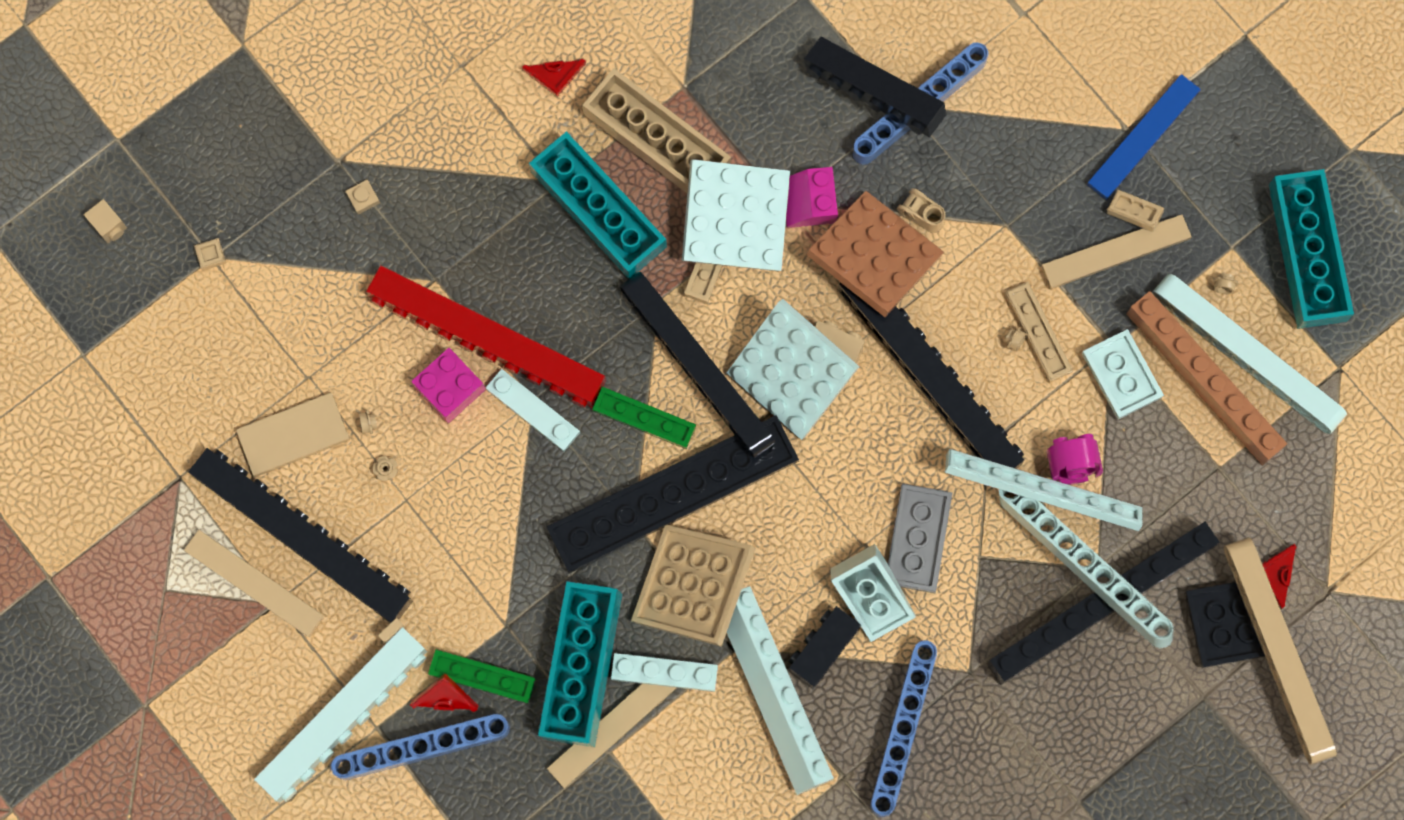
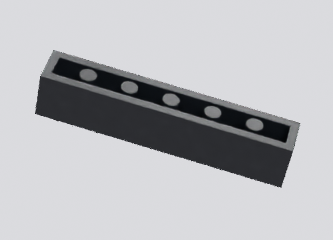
(875, 87)

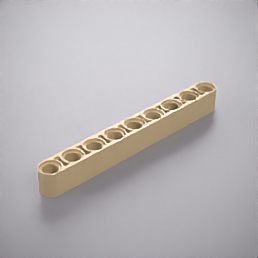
(1280, 651)

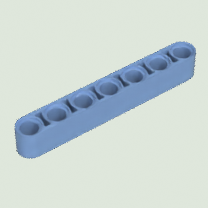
(942, 77)
(911, 717)
(407, 746)

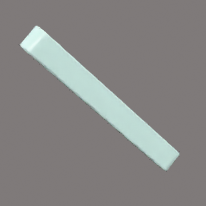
(1249, 354)
(1090, 573)

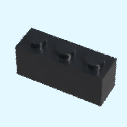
(823, 647)

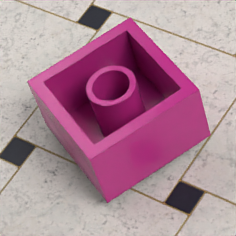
(448, 385)

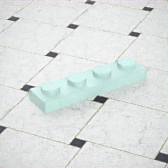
(664, 672)

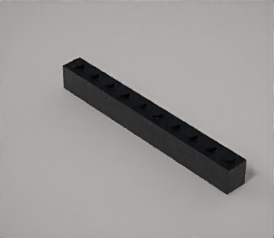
(938, 382)
(300, 536)
(1095, 609)

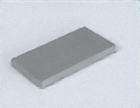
(919, 537)

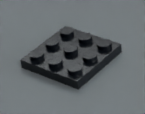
(1222, 626)

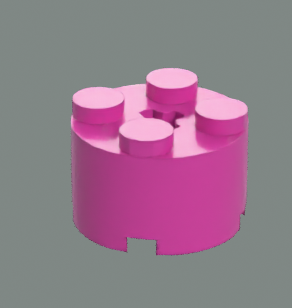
(1074, 459)

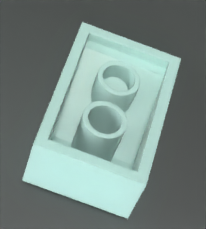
(872, 592)

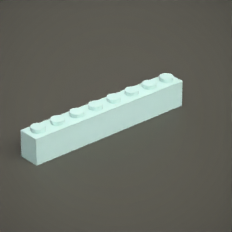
(776, 696)
(341, 715)

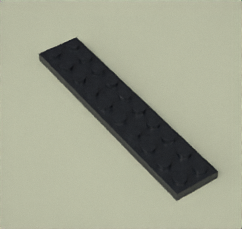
(667, 497)

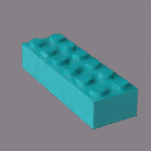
(598, 205)
(1311, 249)
(580, 664)

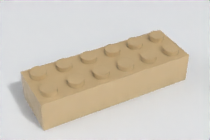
(649, 129)

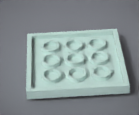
(735, 215)
(792, 369)

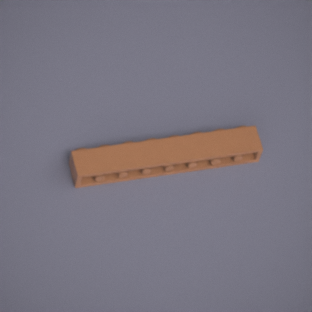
(1206, 378)

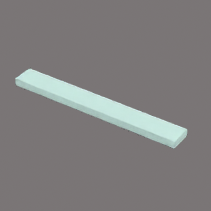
(1043, 489)

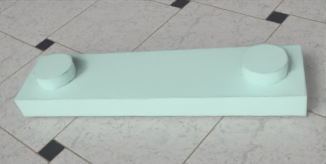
(532, 410)

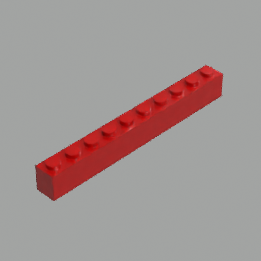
(486, 337)

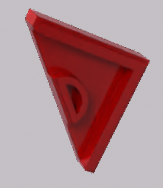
(555, 75)
(1279, 573)
(444, 695)

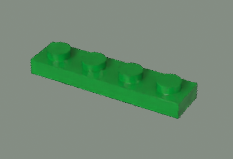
(644, 418)
(482, 676)

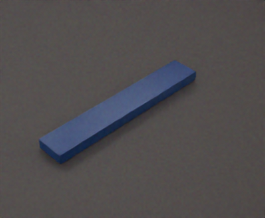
(1143, 137)

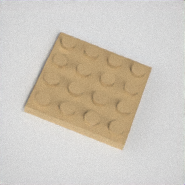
(693, 584)

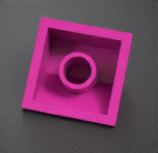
(811, 198)

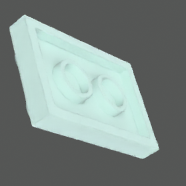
(1122, 374)

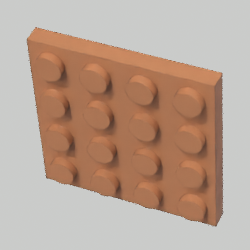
(875, 253)

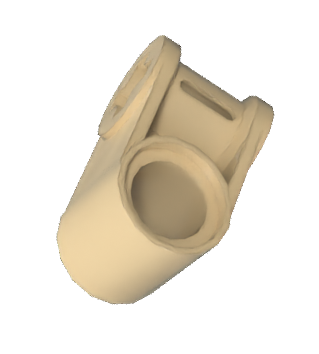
(919, 207)

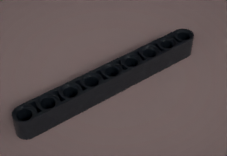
(697, 364)

